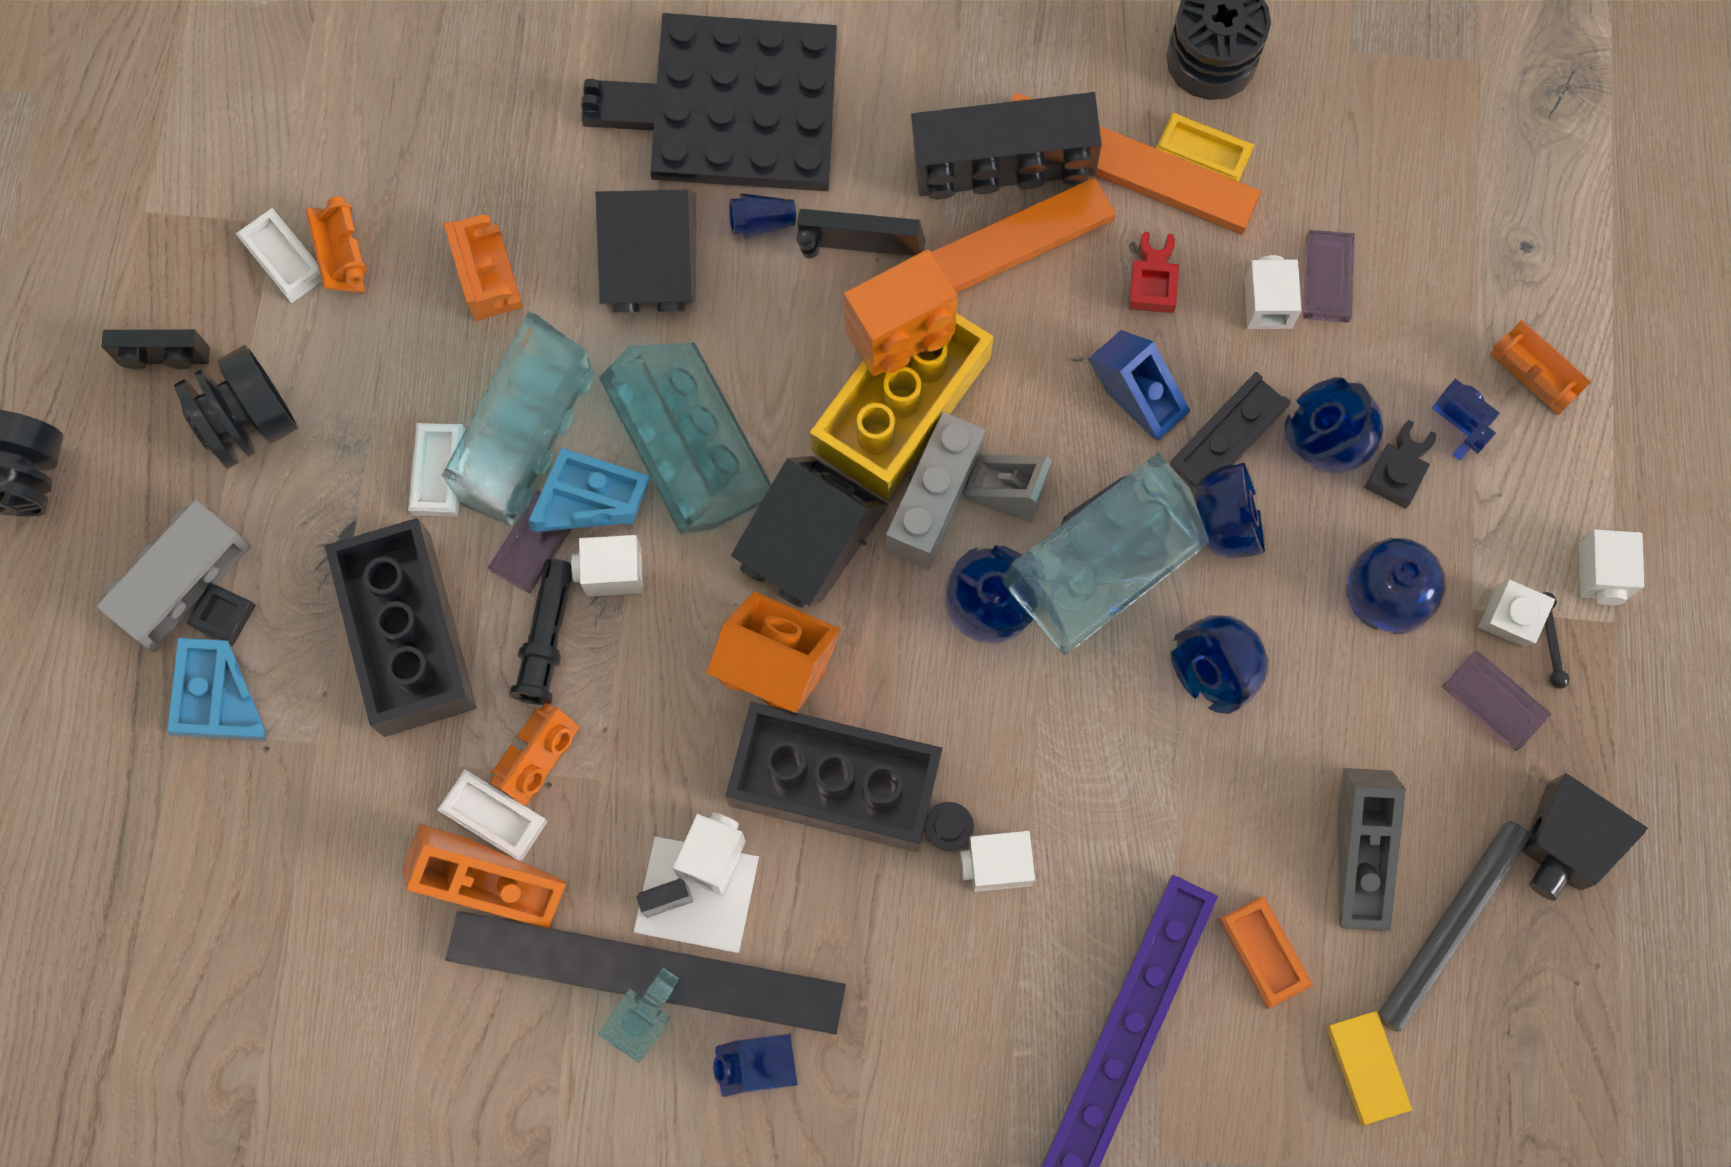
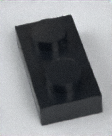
(169, 347)

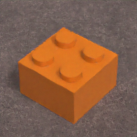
(901, 313)
(773, 652)

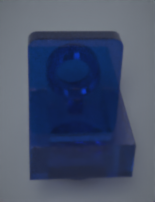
(1469, 413)
(755, 1065)

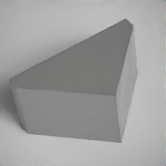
(1009, 483)

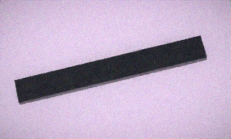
(624, 966)

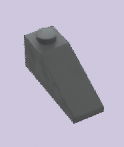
(1369, 847)

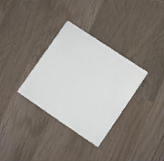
(710, 918)

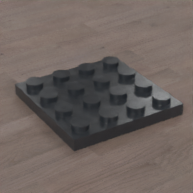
(744, 102)

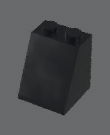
(646, 248)
(807, 530)

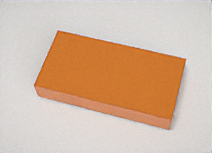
(1265, 952)

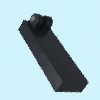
(618, 104)
(858, 233)
(1230, 430)

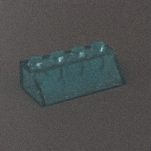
(519, 421)
(685, 434)
(1108, 554)

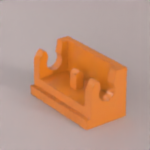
(483, 266)

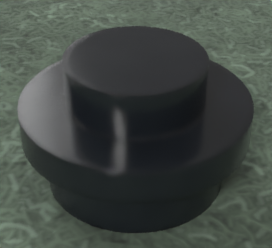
(949, 826)

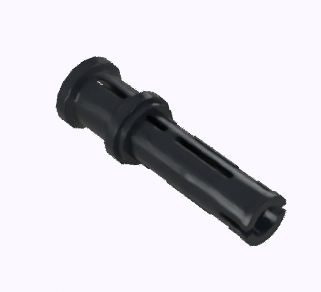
(541, 652)

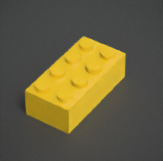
(886, 420)

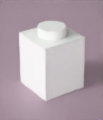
(1272, 293)
(608, 565)
(1611, 566)
(1516, 613)
(710, 852)
(998, 861)

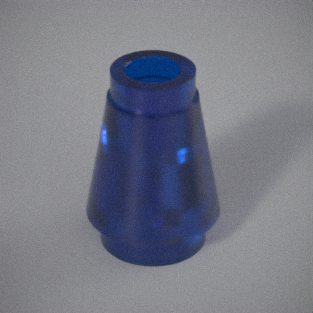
(760, 214)

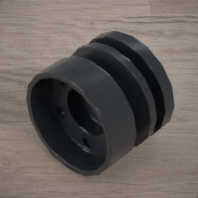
(1217, 45)
(235, 407)
(25, 450)

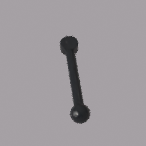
(1559, 678)

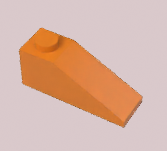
(480, 877)

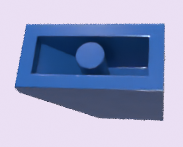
(1140, 382)

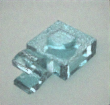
(637, 1019)

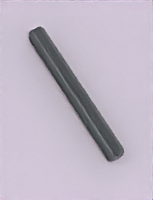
(1453, 926)

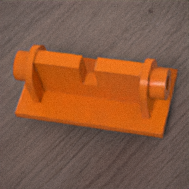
(335, 247)
(1540, 367)
(524, 772)

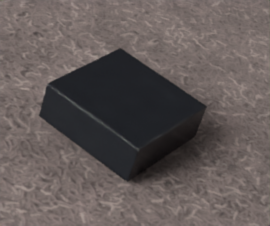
(221, 614)
(664, 898)

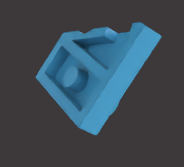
(587, 494)
(211, 694)

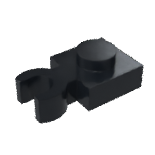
(1399, 469)

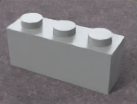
(935, 490)
(172, 575)

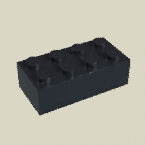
(1006, 145)
(400, 627)
(834, 776)

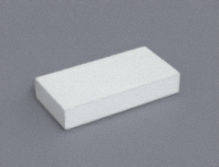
(281, 255)
(432, 452)
(492, 815)

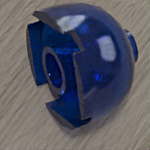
(1335, 426)
(1230, 512)
(1396, 585)
(980, 601)
(1221, 661)

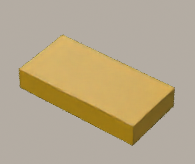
(1205, 146)
(1369, 1068)

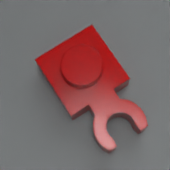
(1153, 280)

